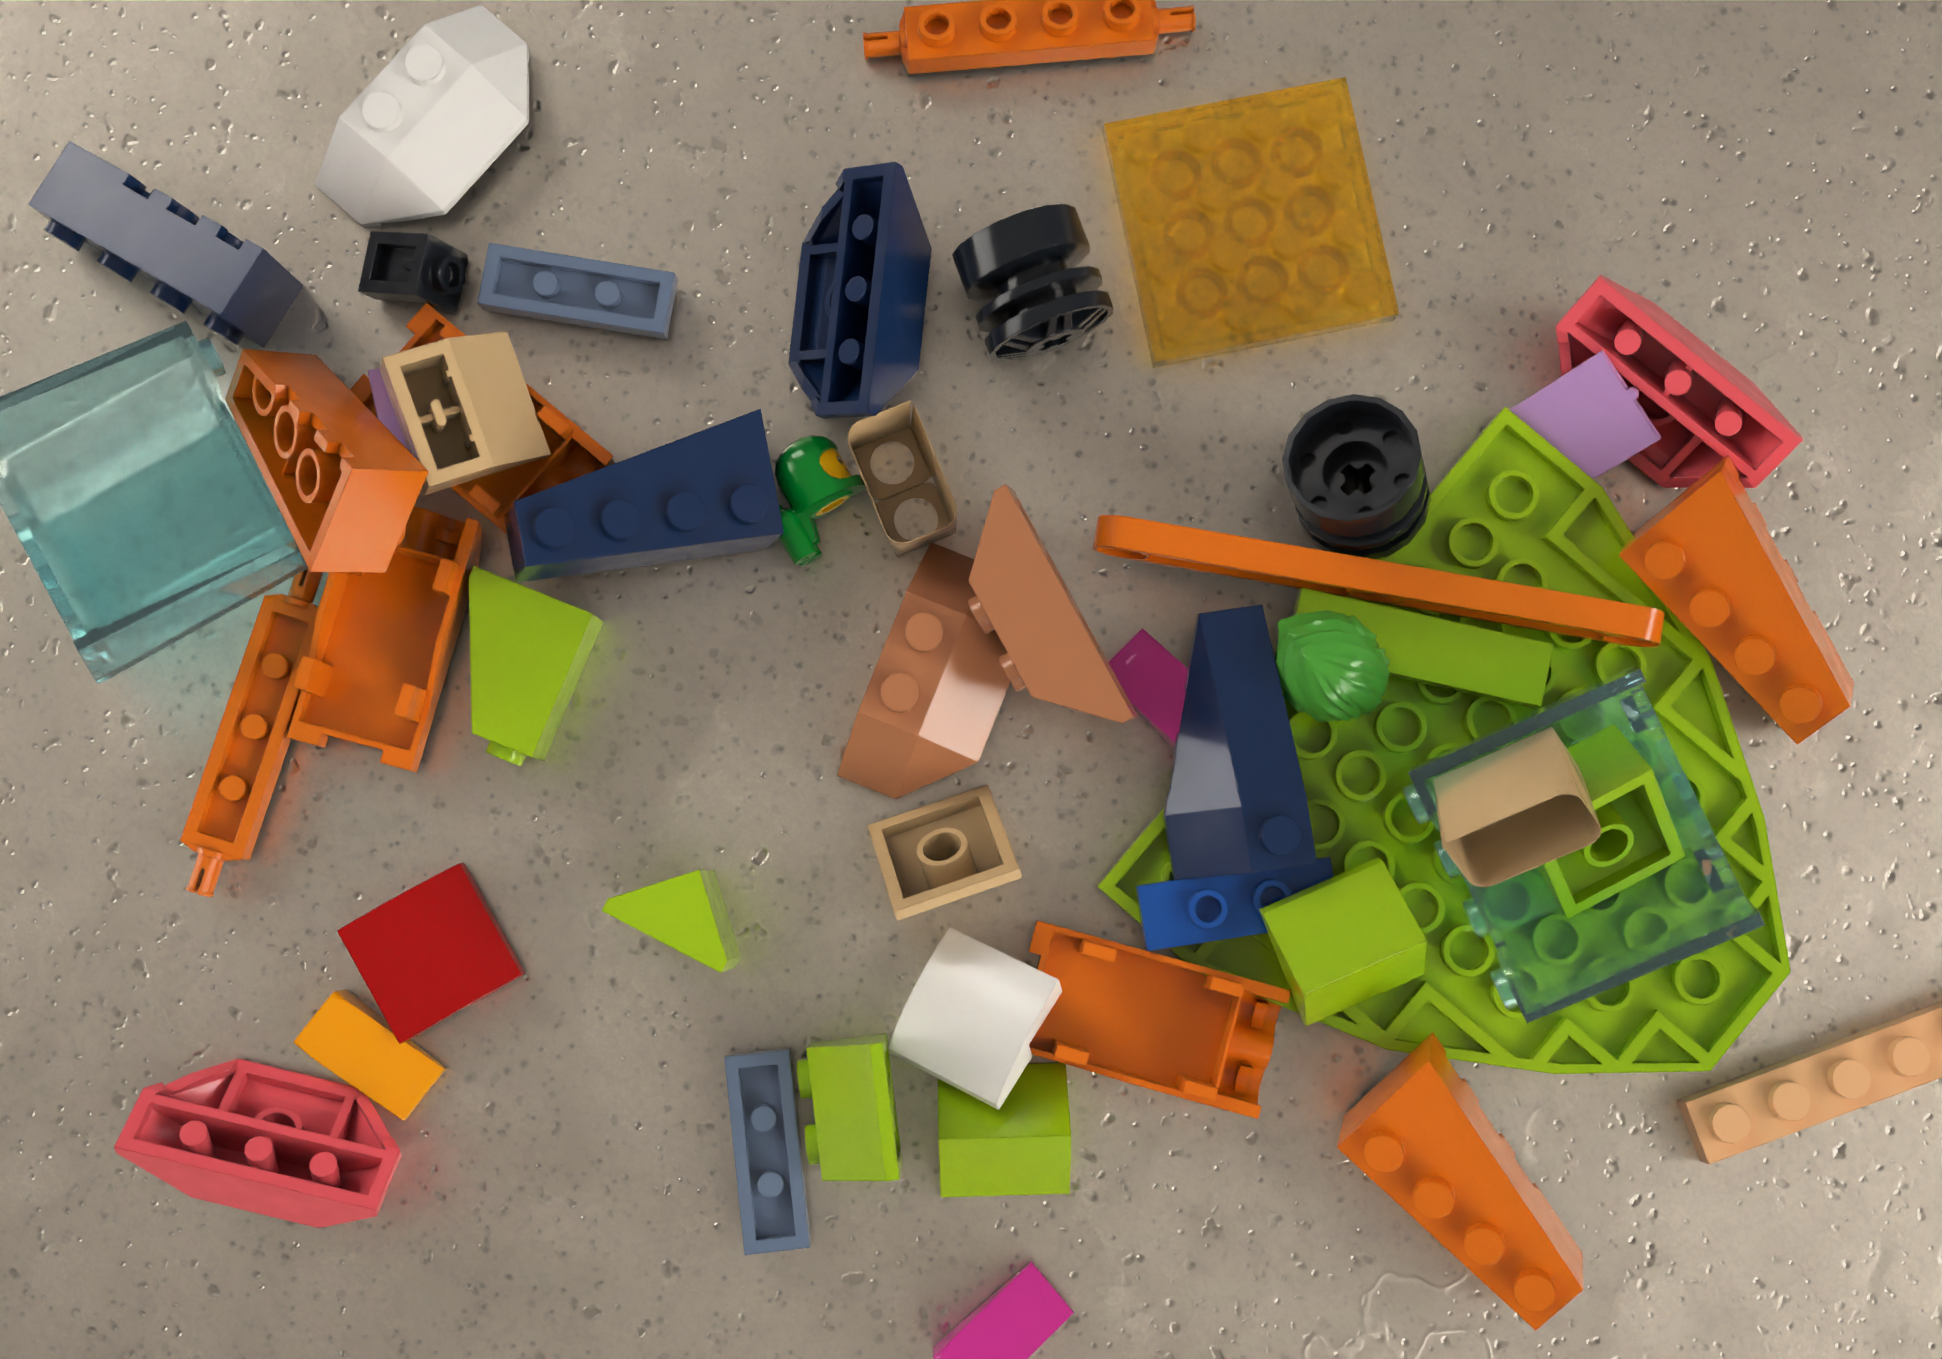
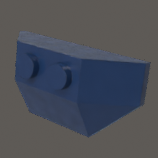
(861, 294)

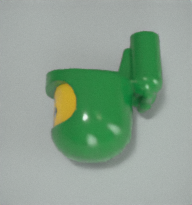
(813, 485)

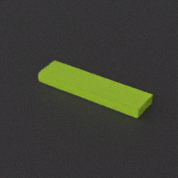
(1447, 651)

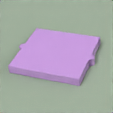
(1590, 416)

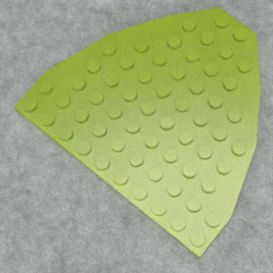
(1538, 521)

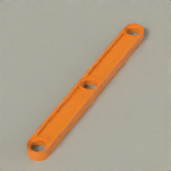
(1378, 581)

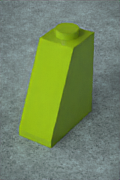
(523, 664)

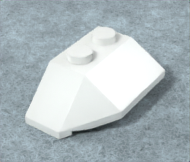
(429, 121)

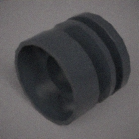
(1032, 283)
(1362, 447)

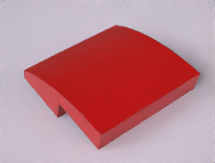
(431, 952)

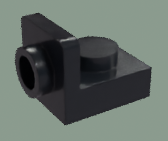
(413, 270)

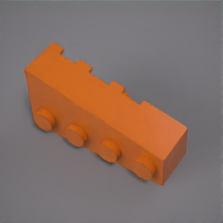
(325, 460)
(1742, 601)
(1461, 1182)

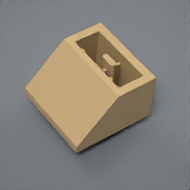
(463, 408)

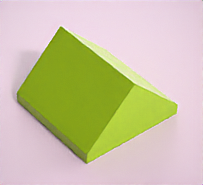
(684, 915)
(1345, 940)
(1009, 1149)

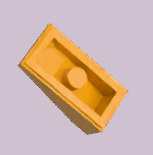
(366, 1054)

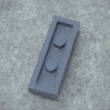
(577, 291)
(767, 1151)

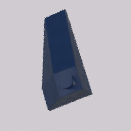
(1236, 769)

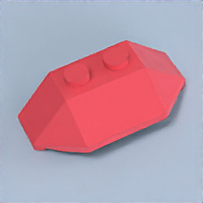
(1683, 386)
(265, 1143)

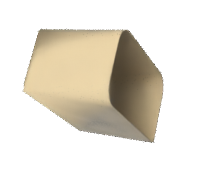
(895, 426)
(1515, 810)

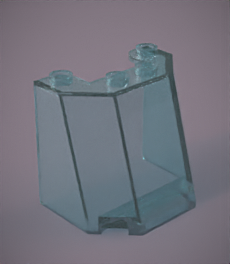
(139, 498)
(1643, 928)

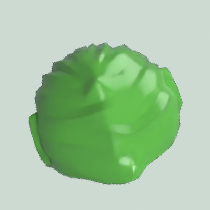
(1330, 665)

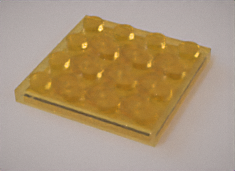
(1249, 222)

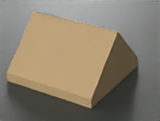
(943, 852)

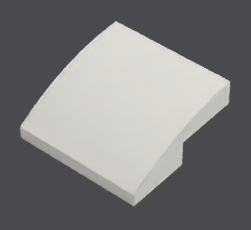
(974, 1017)

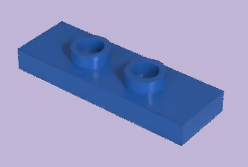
(1218, 906)

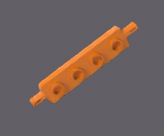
(1024, 32)
(251, 735)

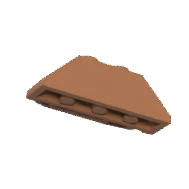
(1038, 619)
(930, 688)

